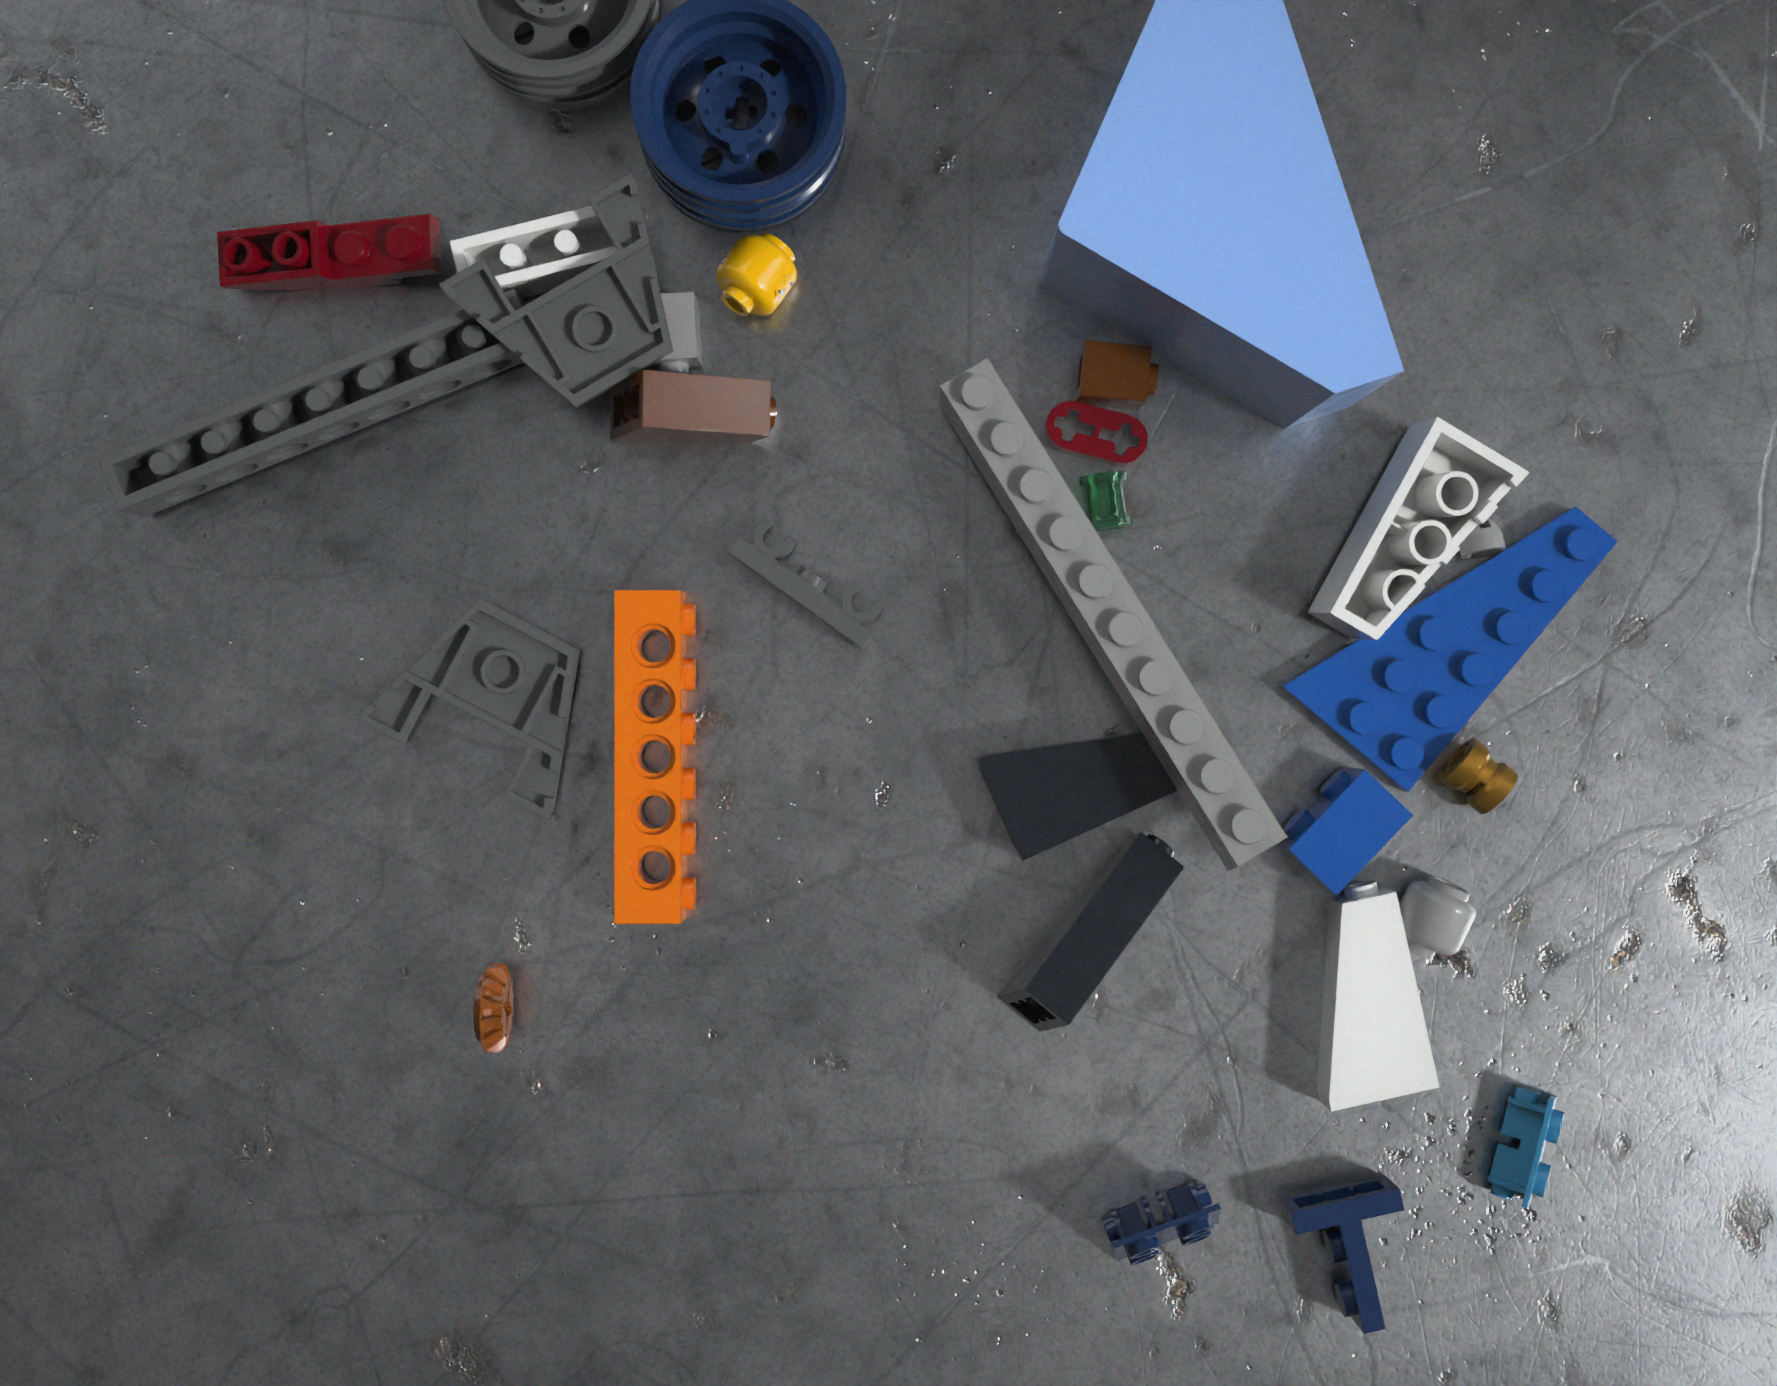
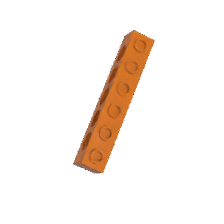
(635, 894)

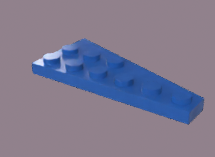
(1446, 653)

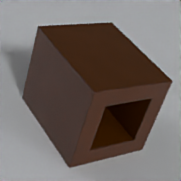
(1115, 375)

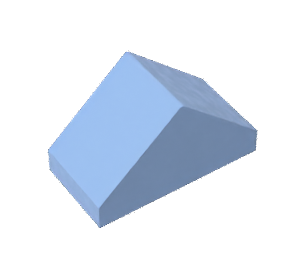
(1224, 220)

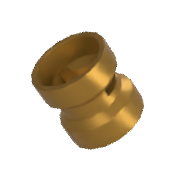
(1478, 776)

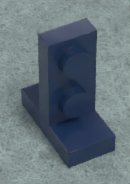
(1345, 1242)

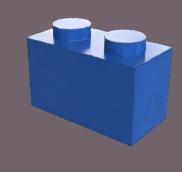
(1343, 828)

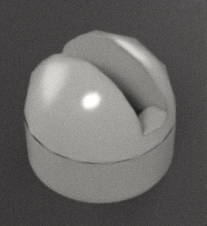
(1483, 541)

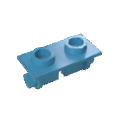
(1522, 1167)

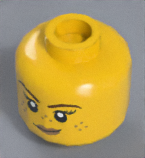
(756, 274)

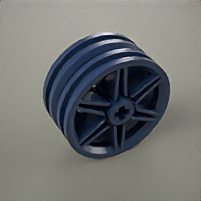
(743, 36)

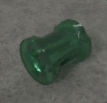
(1106, 500)

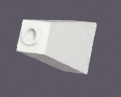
(1371, 1006)

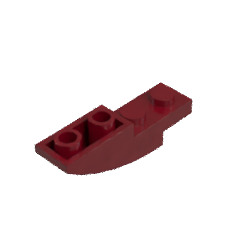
(329, 255)

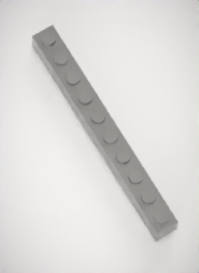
(1110, 616)

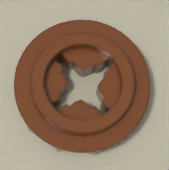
(493, 1008)

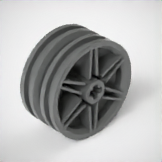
(549, 66)

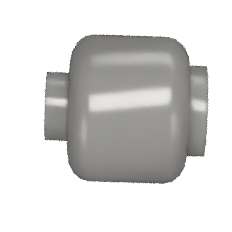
(1436, 916)

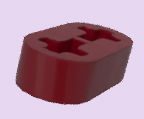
(1099, 421)

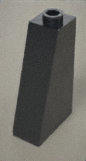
(1071, 787)
(1092, 933)

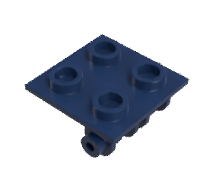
(1191, 1225)

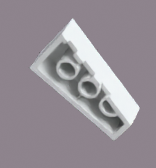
(1412, 525)

